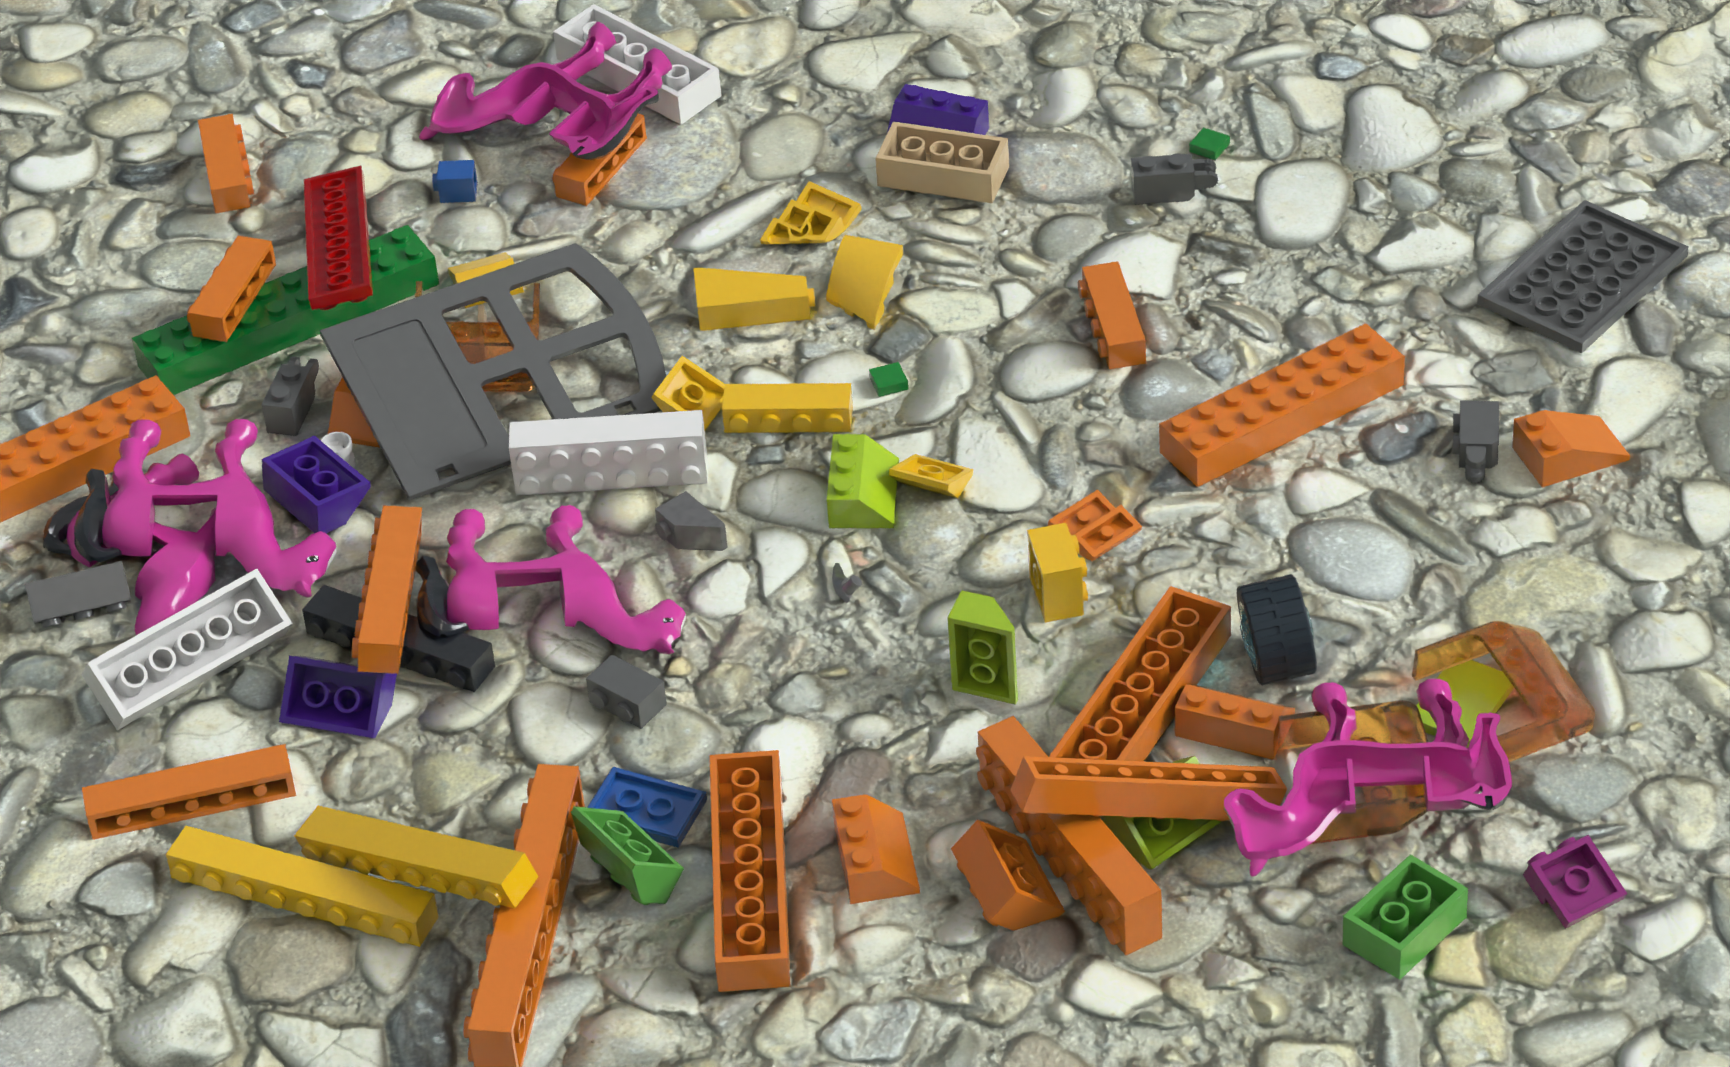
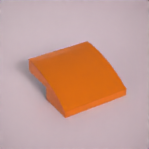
(1097, 524)

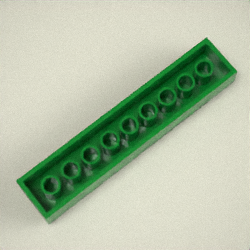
(282, 316)

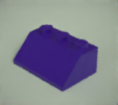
(940, 110)
(314, 484)
(335, 696)

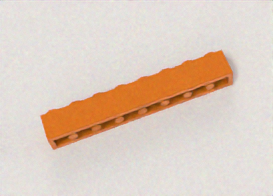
(387, 590)
(1137, 787)

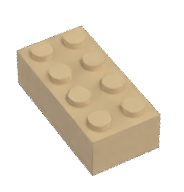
(942, 162)

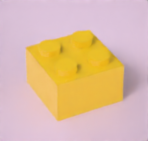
(1057, 572)

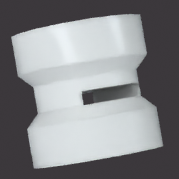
(341, 445)

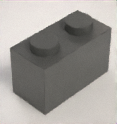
(626, 691)

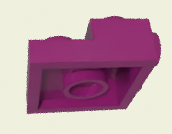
(1574, 880)

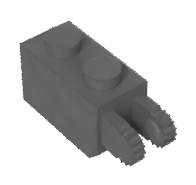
(1170, 178)
(290, 397)
(1477, 437)

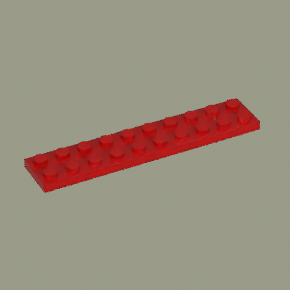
(337, 239)

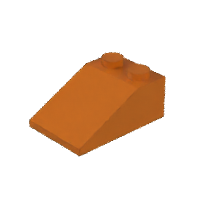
(1565, 445)

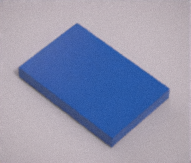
(655, 805)

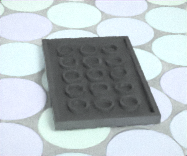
(1582, 276)

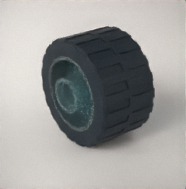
(1276, 629)

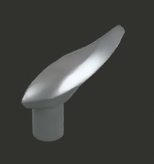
(842, 585)

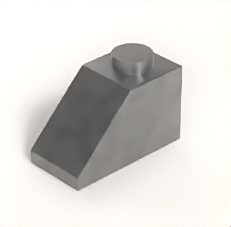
(690, 525)

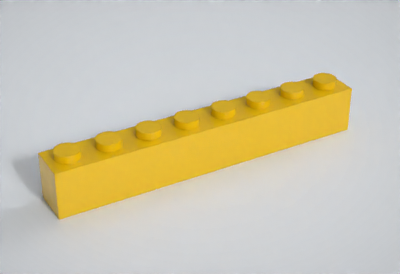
(417, 856)
(302, 886)

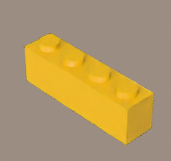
(787, 408)

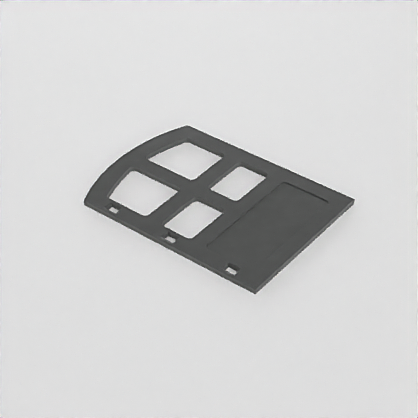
(430, 400)

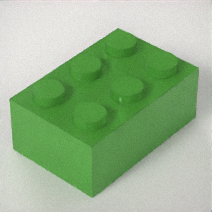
(1405, 916)

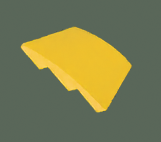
(813, 218)
(863, 277)

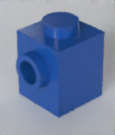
(456, 181)

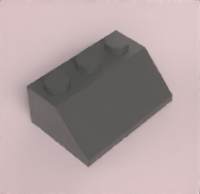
(78, 594)

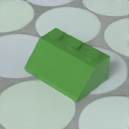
(627, 853)

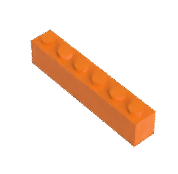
(188, 791)

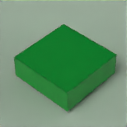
(1209, 143)
(888, 379)

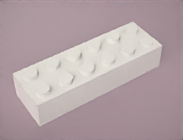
(685, 88)
(608, 452)
(186, 649)

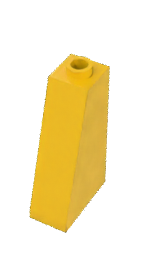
(750, 298)

